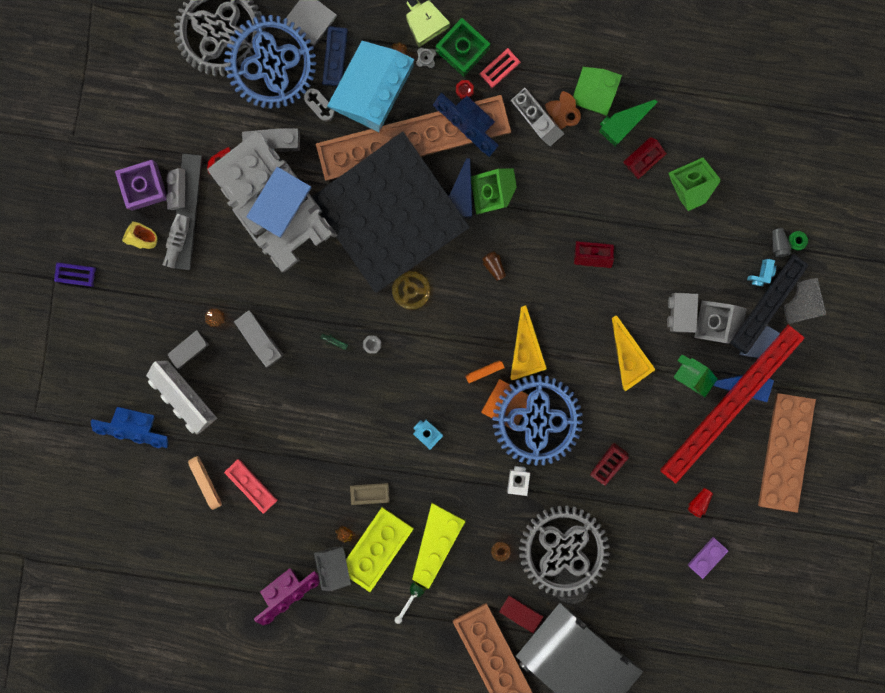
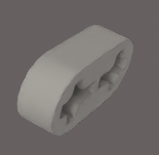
(316, 107)

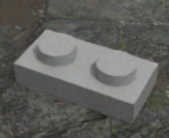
(176, 189)

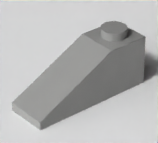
(279, 138)
(258, 339)

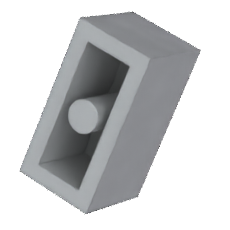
(683, 312)

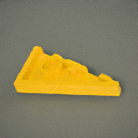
(527, 353)
(632, 360)

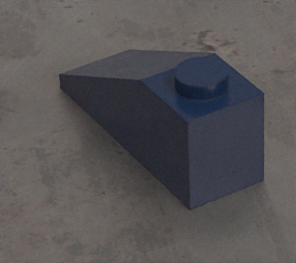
(461, 191)

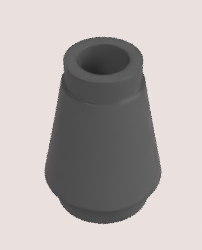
(781, 244)

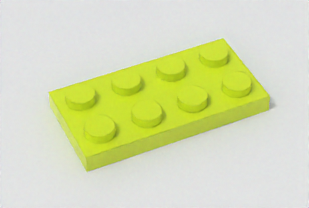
(377, 548)

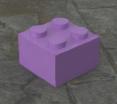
(141, 185)

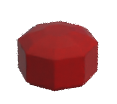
(464, 88)

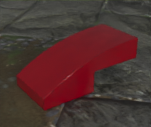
(521, 614)

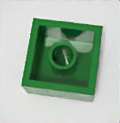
(462, 47)

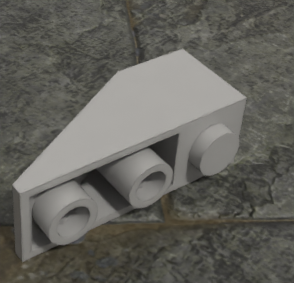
(537, 117)

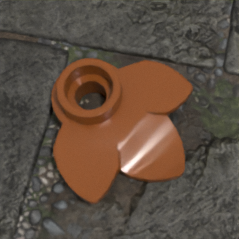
(560, 109)

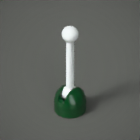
(416, 590)

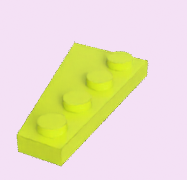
(437, 541)

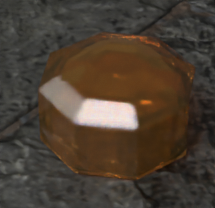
(214, 317)

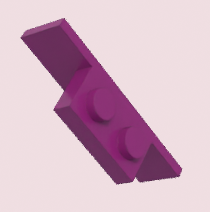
(283, 593)

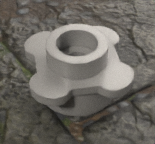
(426, 52)

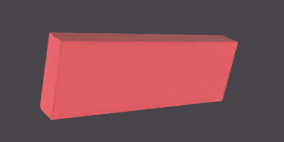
(250, 486)

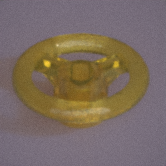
(403, 303)

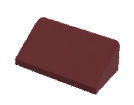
(644, 157)
(594, 254)

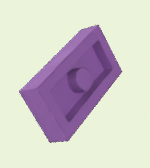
(707, 557)

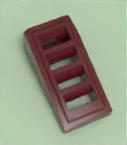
(604, 460)

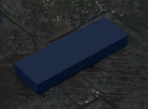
(334, 55)

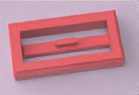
(487, 79)

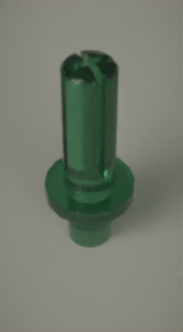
(333, 341)

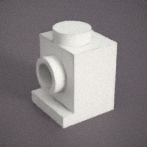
(518, 488)

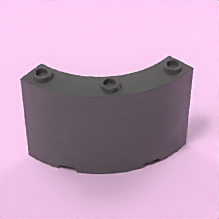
(576, 658)

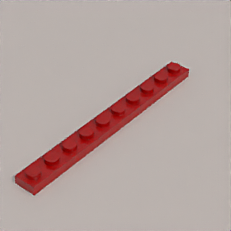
(732, 403)

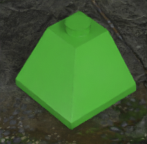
(596, 89)
(694, 183)
(493, 189)

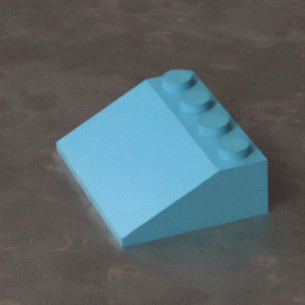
(371, 84)

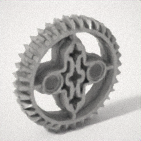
(214, 23)
(557, 557)

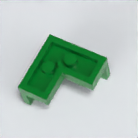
(695, 376)

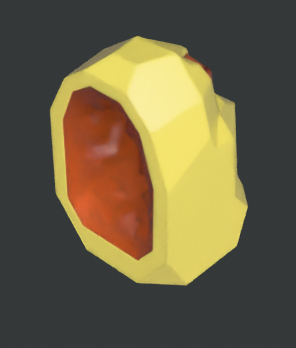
(140, 236)

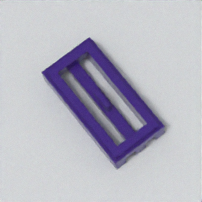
(91, 276)

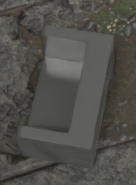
(332, 568)

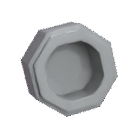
(372, 344)

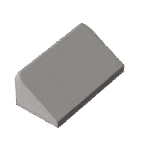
(187, 349)

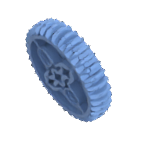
(304, 50)
(537, 429)

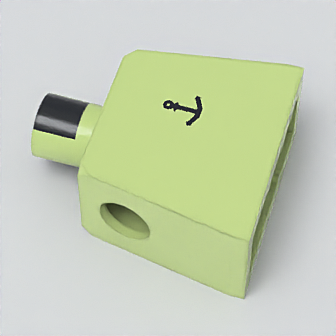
(425, 21)

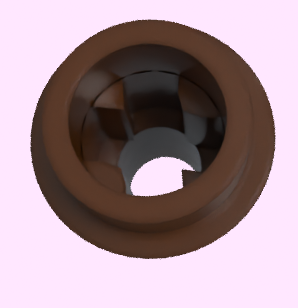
(494, 265)

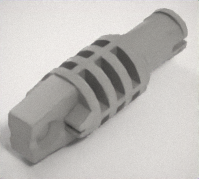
(176, 239)

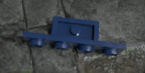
(469, 120)

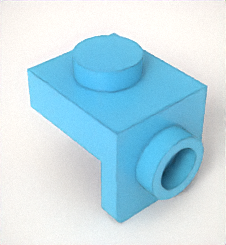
(767, 271)

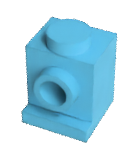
(434, 437)

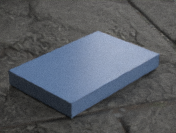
(278, 202)

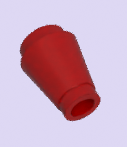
(700, 503)

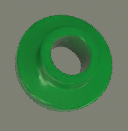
(792, 240)

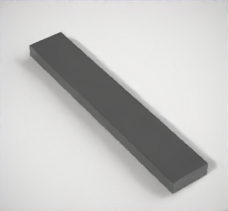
(192, 166)

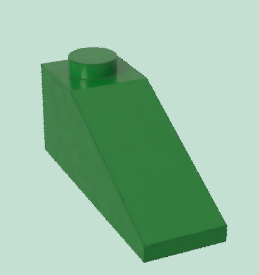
(621, 123)

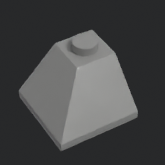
(719, 321)

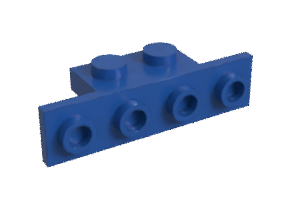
(131, 426)

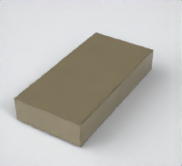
(369, 493)

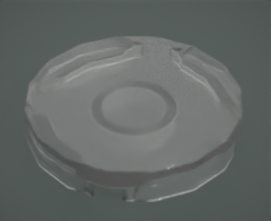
(566, 577)

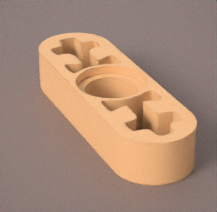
(204, 482)

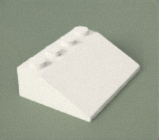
(180, 396)

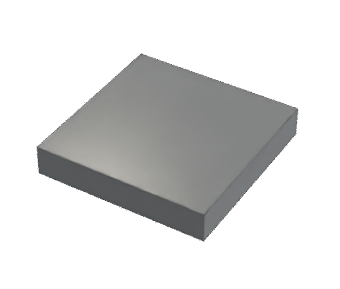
(312, 18)

